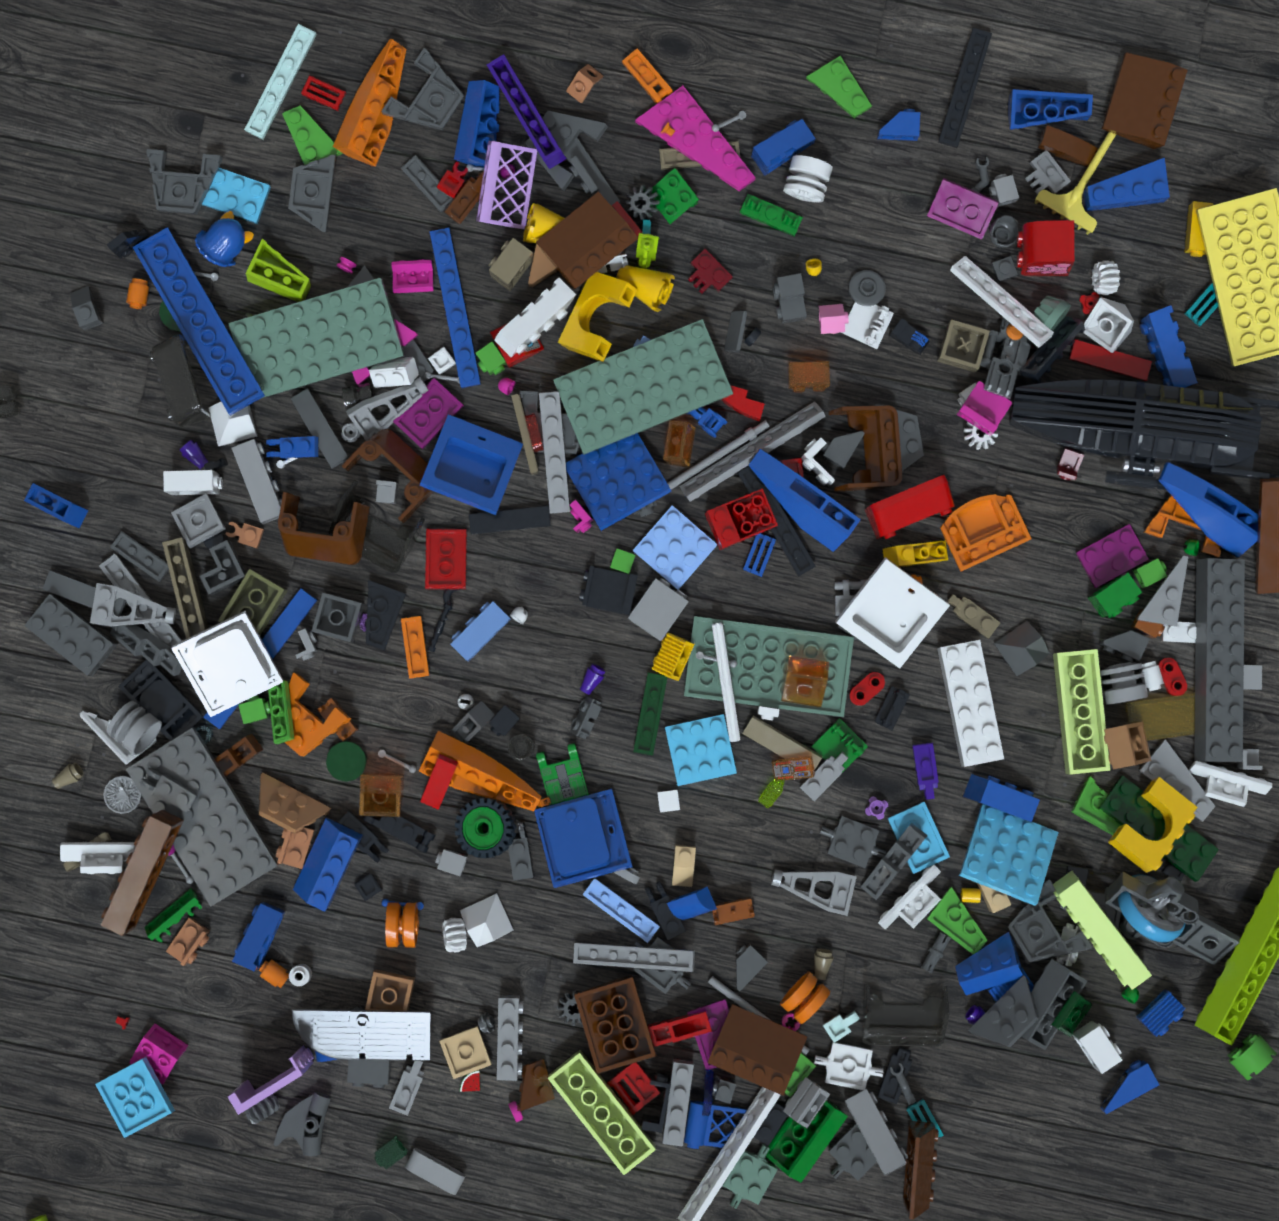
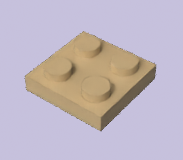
(465, 1052)

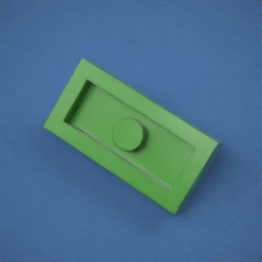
(802, 1070)

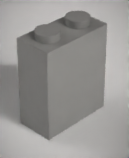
(658, 609)

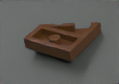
(534, 1086)

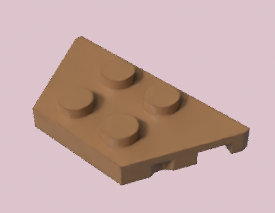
(287, 805)

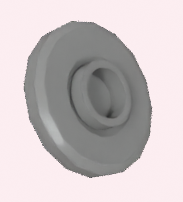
(121, 795)

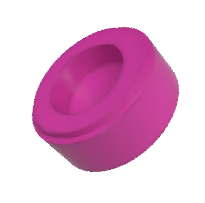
(517, 1114)

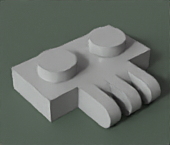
(1047, 174)

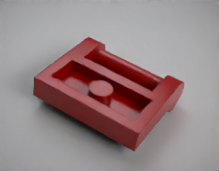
(638, 1082)

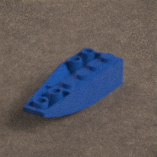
(804, 502)
(1213, 510)

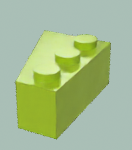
(276, 274)

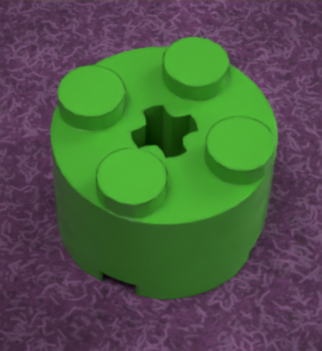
(1252, 1056)

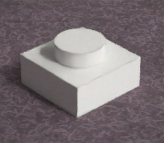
(768, 713)

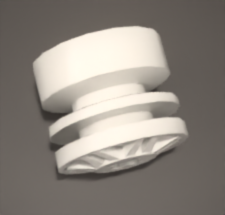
(809, 174)

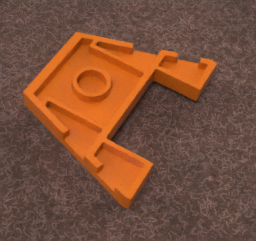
(1173, 511)
(309, 729)

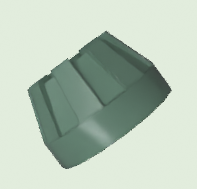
(1052, 311)

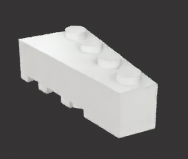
(535, 319)

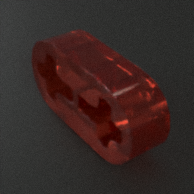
(534, 432)

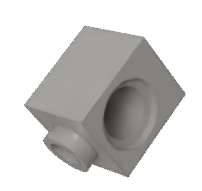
(451, 862)

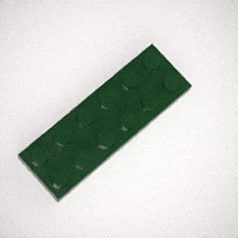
(1127, 806)

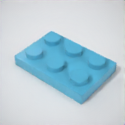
(237, 194)
(932, 848)

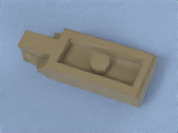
(974, 616)

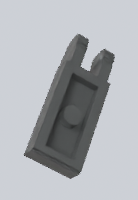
(170, 790)
(520, 856)

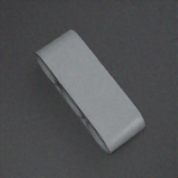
(435, 1171)

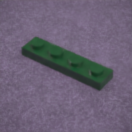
(650, 714)

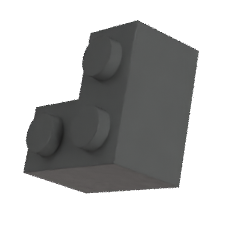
(790, 293)
(228, 570)

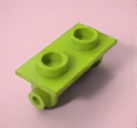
(646, 249)

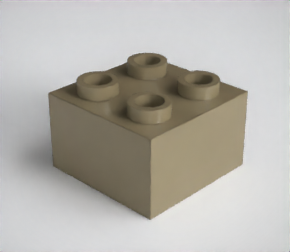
(510, 264)
(963, 346)

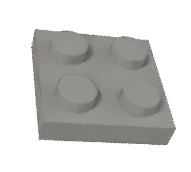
(198, 520)

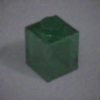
(390, 1153)

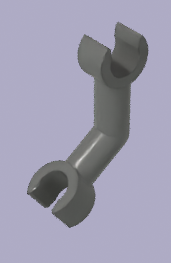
(983, 175)
(904, 1085)

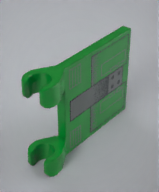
(563, 779)

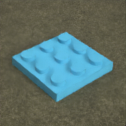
(700, 750)
(135, 1097)

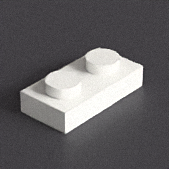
(1183, 632)

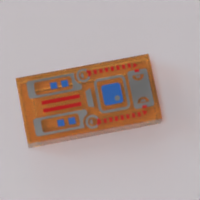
(793, 768)

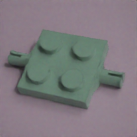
(750, 1177)

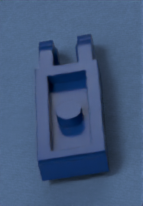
(294, 447)

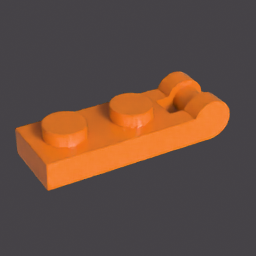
(646, 75)

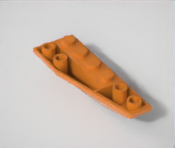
(364, 126)
(480, 773)

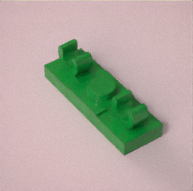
(771, 215)
(172, 915)

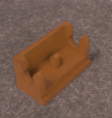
(344, 730)
(733, 911)

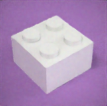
(1097, 1047)

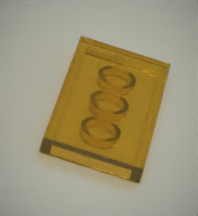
(1164, 716)

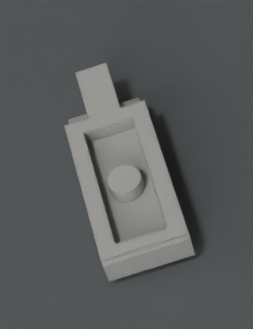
(824, 776)
(407, 1088)

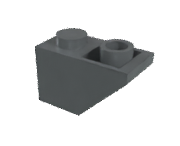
(1128, 644)

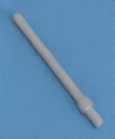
(749, 434)
(741, 1002)

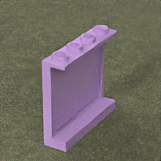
(245, 1096)

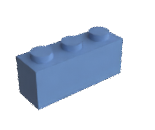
(479, 630)

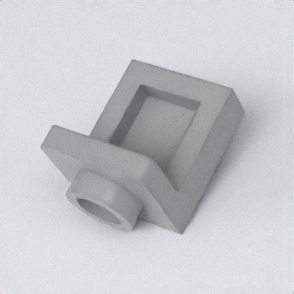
(308, 639)

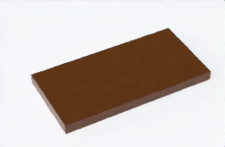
(1268, 538)

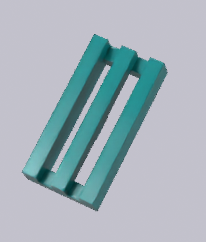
(1196, 303)
(916, 1106)

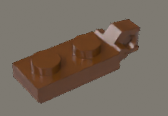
(465, 199)

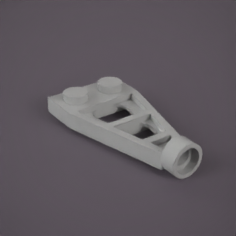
(365, 420)
(104, 606)
(840, 895)

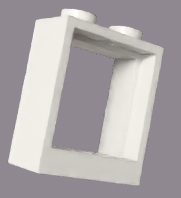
(192, 482)

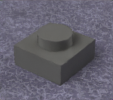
(1004, 269)

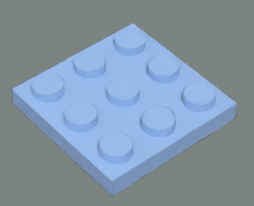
(674, 547)

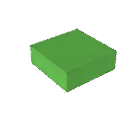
(622, 561)

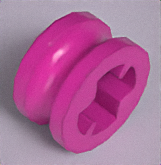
(346, 265)
(785, 1020)

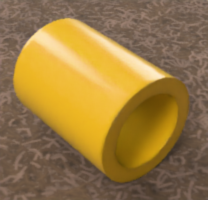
(970, 895)

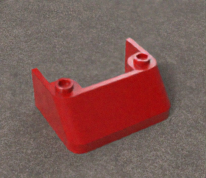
(910, 507)

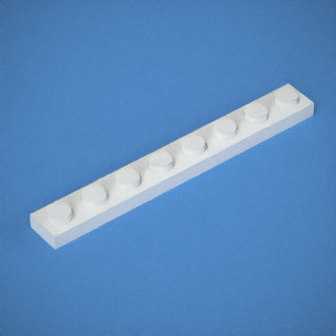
(729, 1155)

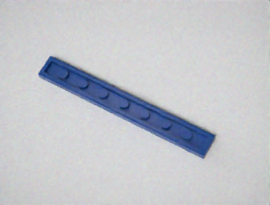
(276, 639)

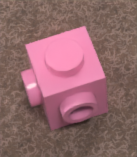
(832, 318)

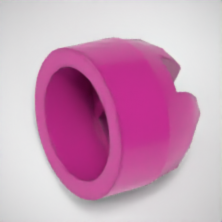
(506, 385)

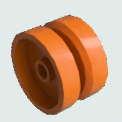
(399, 924)
(805, 997)

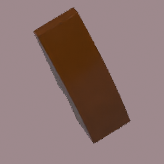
(1067, 146)
(238, 754)

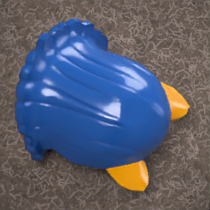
(223, 240)

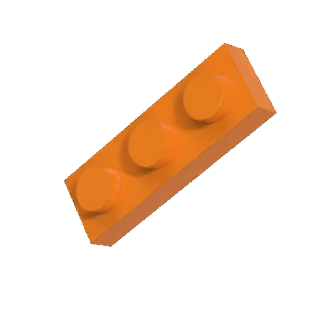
(415, 647)

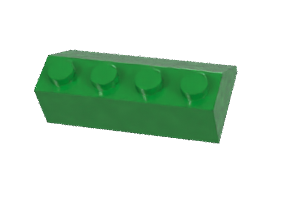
(798, 1147)

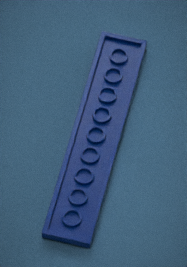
(198, 321)

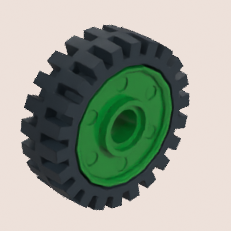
(500, 830)

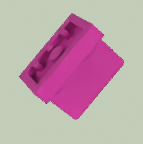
(984, 409)
(161, 1051)

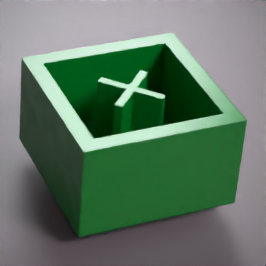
(1114, 595)

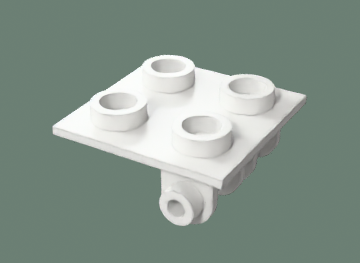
(868, 324)

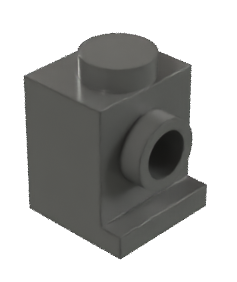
(723, 1089)

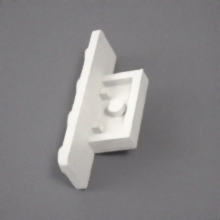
(1228, 785)
(97, 856)
(915, 903)

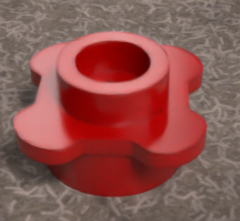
(1085, 302)

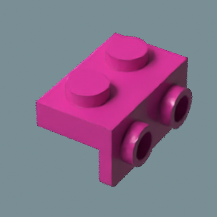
(412, 276)

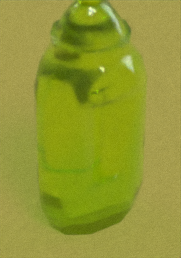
(771, 793)

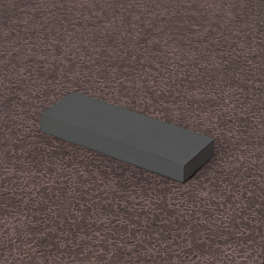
(426, 183)
(140, 556)

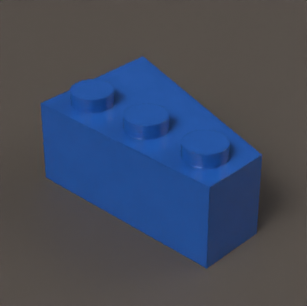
(1002, 797)

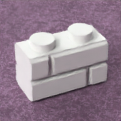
(394, 372)

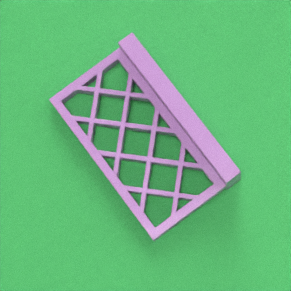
(489, 184)

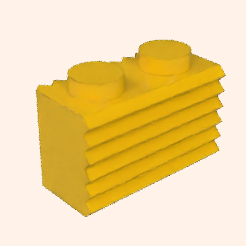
(672, 656)

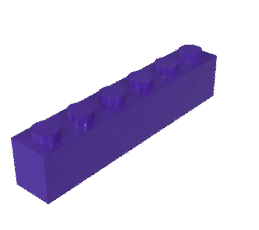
(526, 111)

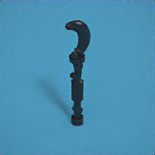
(441, 623)

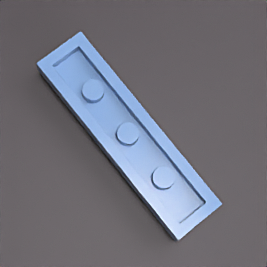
(621, 910)

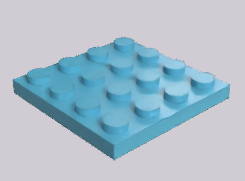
(1009, 854)

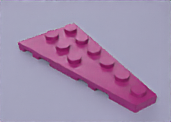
(696, 138)

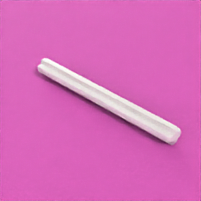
(726, 683)

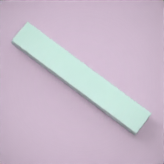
(280, 81)

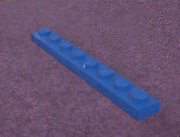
(455, 308)

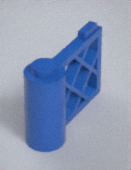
(699, 1126)

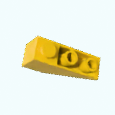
(917, 553)

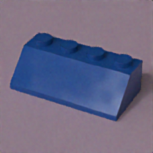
(326, 864)

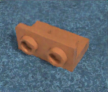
(295, 847)
(188, 941)

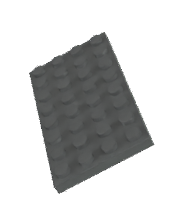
(217, 833)

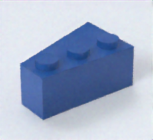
(782, 146)
(258, 936)
(990, 966)

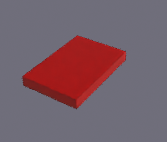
(446, 559)

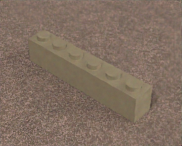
(185, 586)

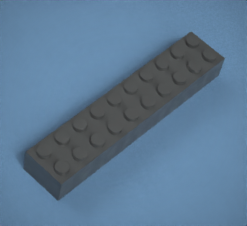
(1219, 660)

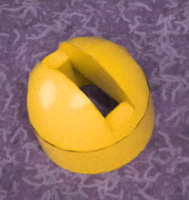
(814, 267)

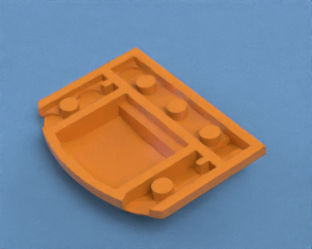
(984, 529)

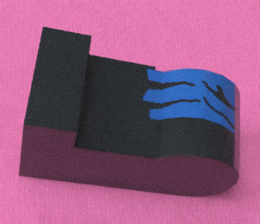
(909, 337)

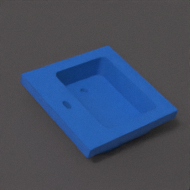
(471, 467)
(579, 838)

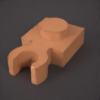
(247, 535)

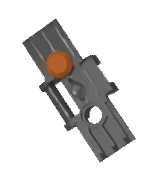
(1012, 359)

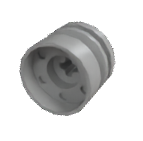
(1123, 683)
(134, 727)

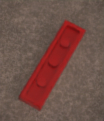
(1113, 362)

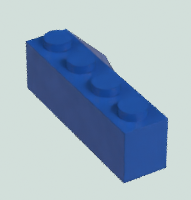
(1041, 107)
(478, 123)

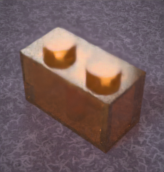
(808, 375)
(679, 443)

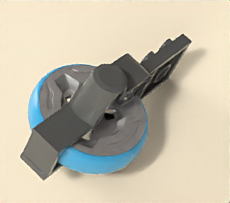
(1178, 917)

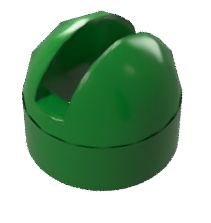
(1192, 547)
(1130, 995)

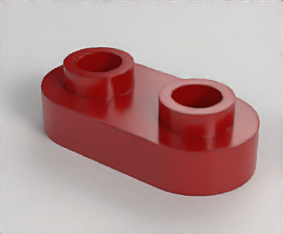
(1172, 677)
(866, 687)

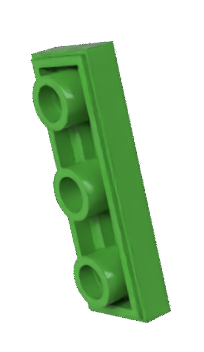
(281, 713)

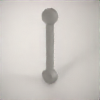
(741, 115)
(214, 276)
(428, 375)
(699, 655)
(382, 753)

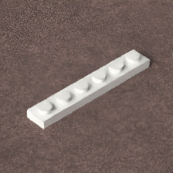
(1002, 301)

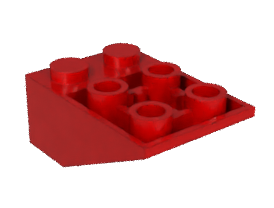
(741, 519)

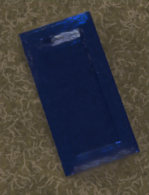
(707, 1093)

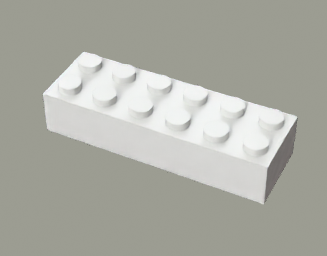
(970, 703)

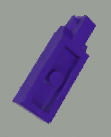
(925, 768)

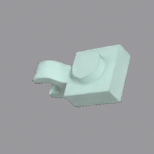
(838, 1026)

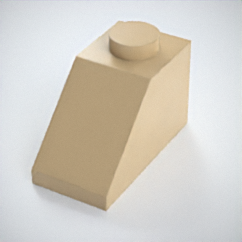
(683, 865)

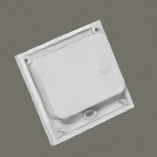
(890, 615)
(230, 661)

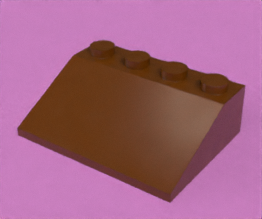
(1144, 100)
(586, 240)
(615, 1024)
(757, 1049)
(918, 1167)

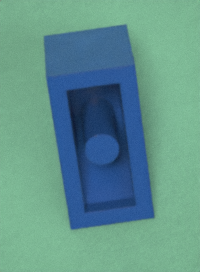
(902, 127)

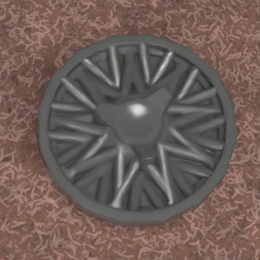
(867, 288)

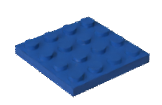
(617, 480)

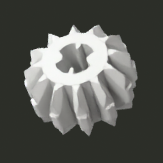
(1105, 277)
(984, 440)
(454, 935)

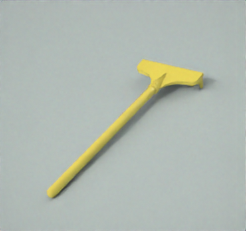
(1070, 204)

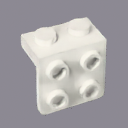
(810, 464)

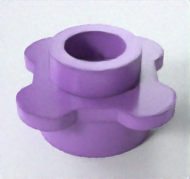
(881, 808)

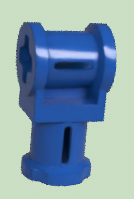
(708, 419)

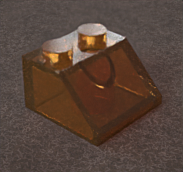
(805, 681)
(381, 794)

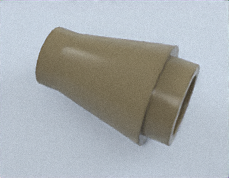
(70, 774)
(822, 962)

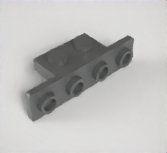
(589, 173)

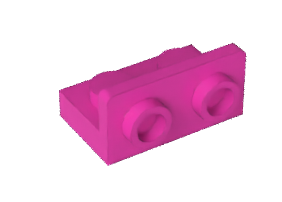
(579, 513)

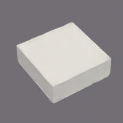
(441, 360)
(668, 800)

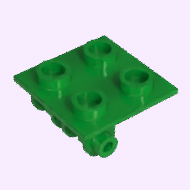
(674, 196)
(838, 739)

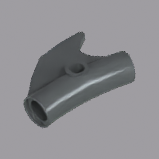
(296, 1123)

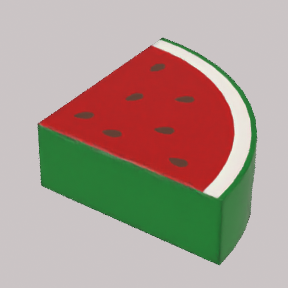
(471, 1082)

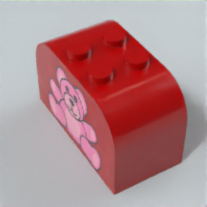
(1046, 248)

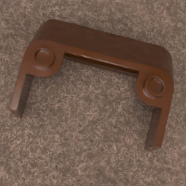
(880, 446)
(403, 457)
(342, 547)

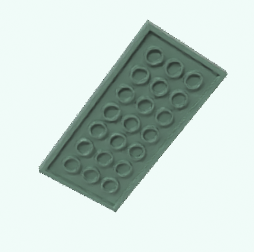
(319, 337)
(643, 387)
(762, 664)

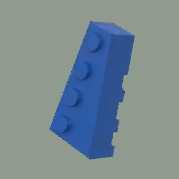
(1136, 187)

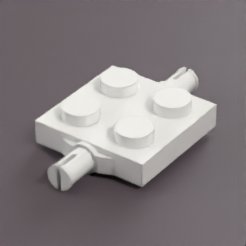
(848, 1066)

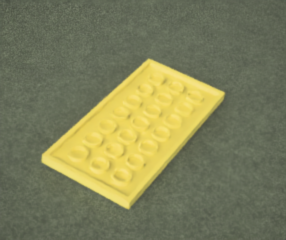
(1244, 269)

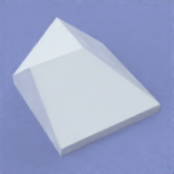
(1109, 324)
(232, 428)
(486, 920)

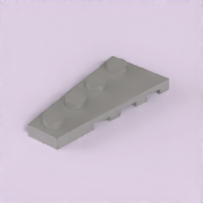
(1172, 770)

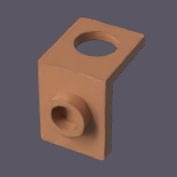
(583, 83)

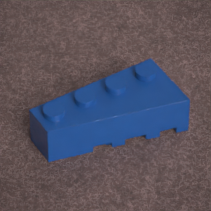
(1168, 348)

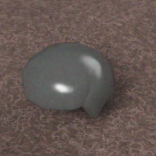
(1004, 231)

